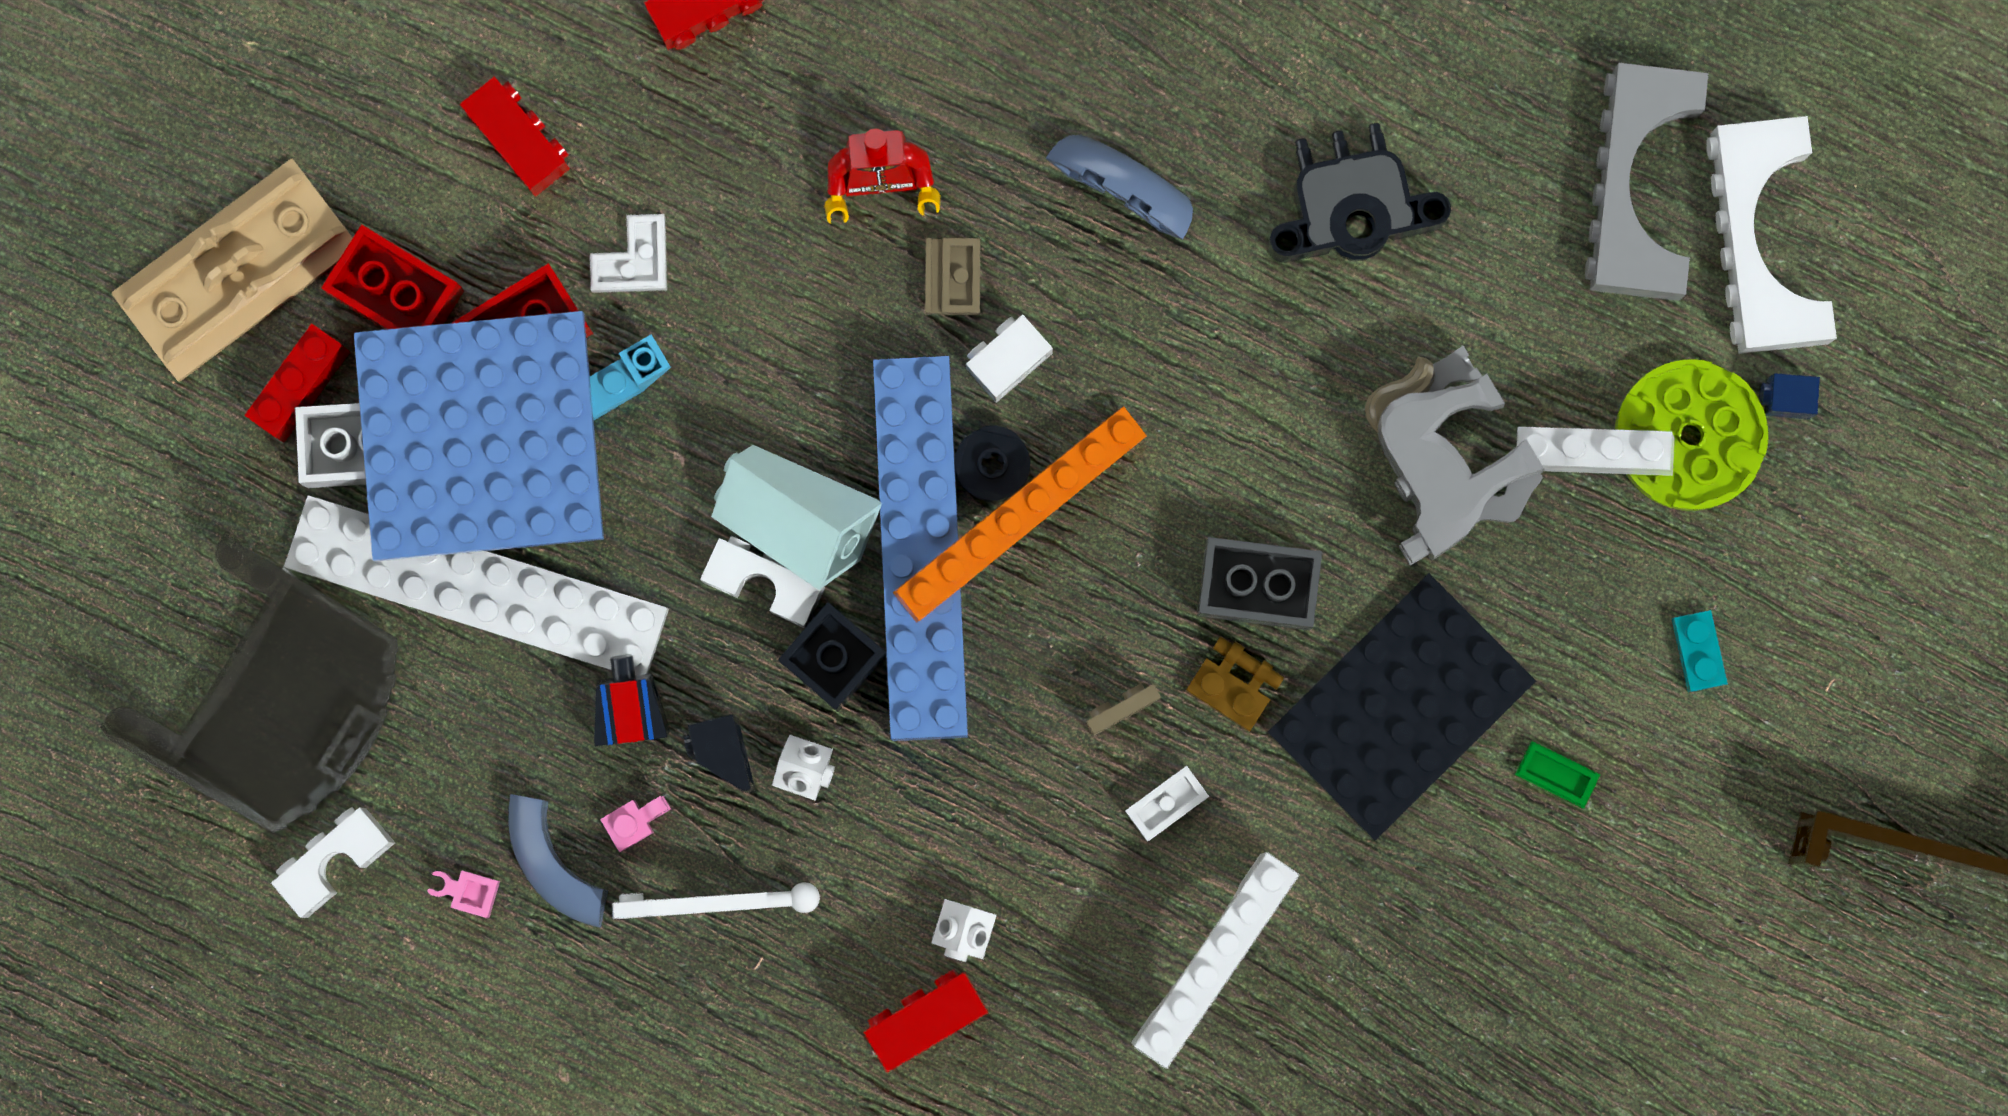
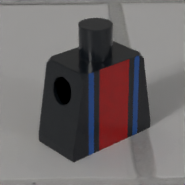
(628, 706)

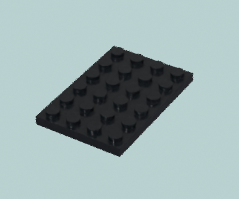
(1401, 707)

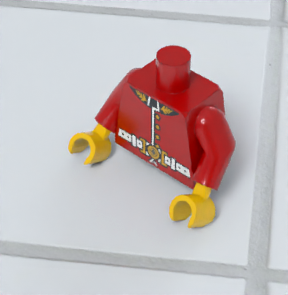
(876, 165)

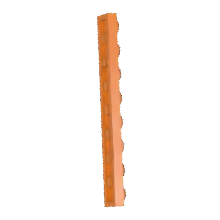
(1019, 514)

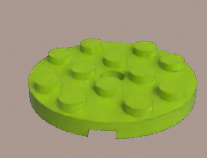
(1729, 424)

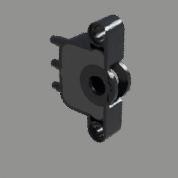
(1349, 187)

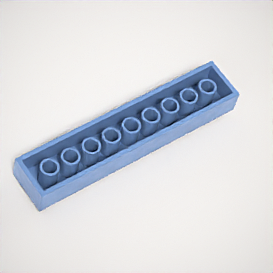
(916, 527)

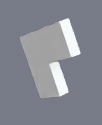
(641, 266)

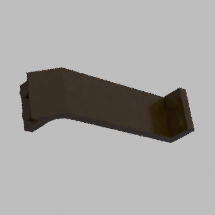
(1813, 846)

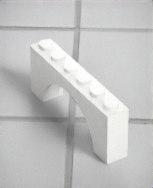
(1763, 309)
(1216, 959)

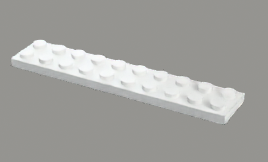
(480, 591)

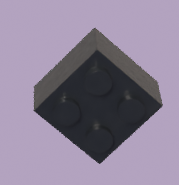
(832, 657)

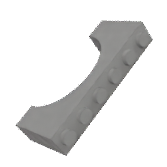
(1623, 253)

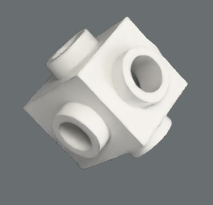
(803, 767)
(963, 930)

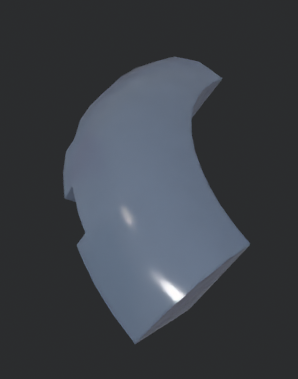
(1125, 179)
(544, 869)

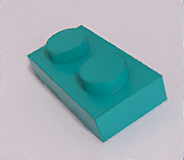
(1699, 651)

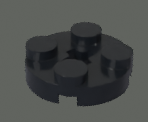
(980, 446)

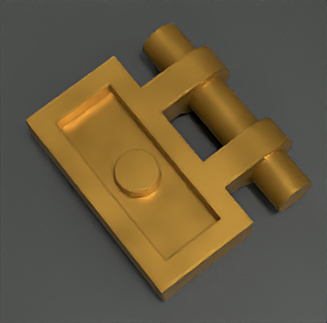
(1229, 694)

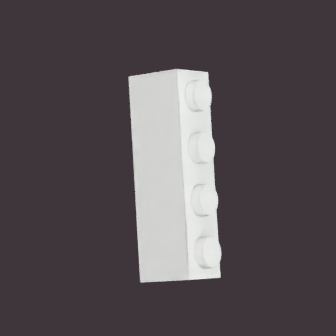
(1601, 450)

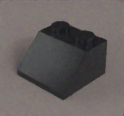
(722, 750)

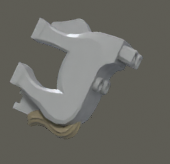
(1431, 469)

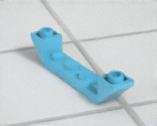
(628, 376)

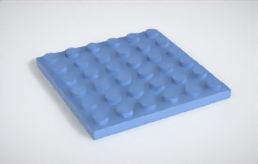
(478, 436)

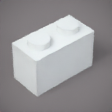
(1008, 357)

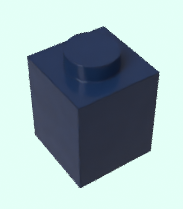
(1790, 396)

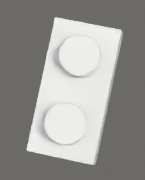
(1166, 803)

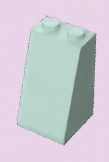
(795, 514)

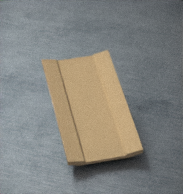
(234, 270)

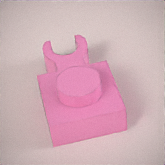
(471, 892)

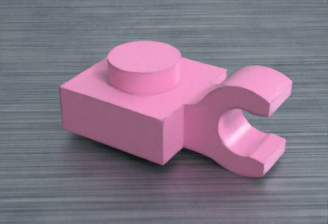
(631, 823)

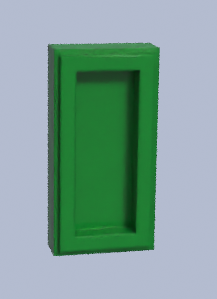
(1557, 774)

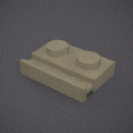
(952, 276)
(1135, 701)

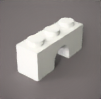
(734, 565)
(305, 881)

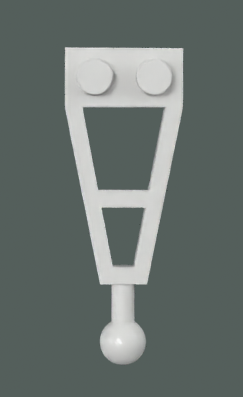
(803, 898)

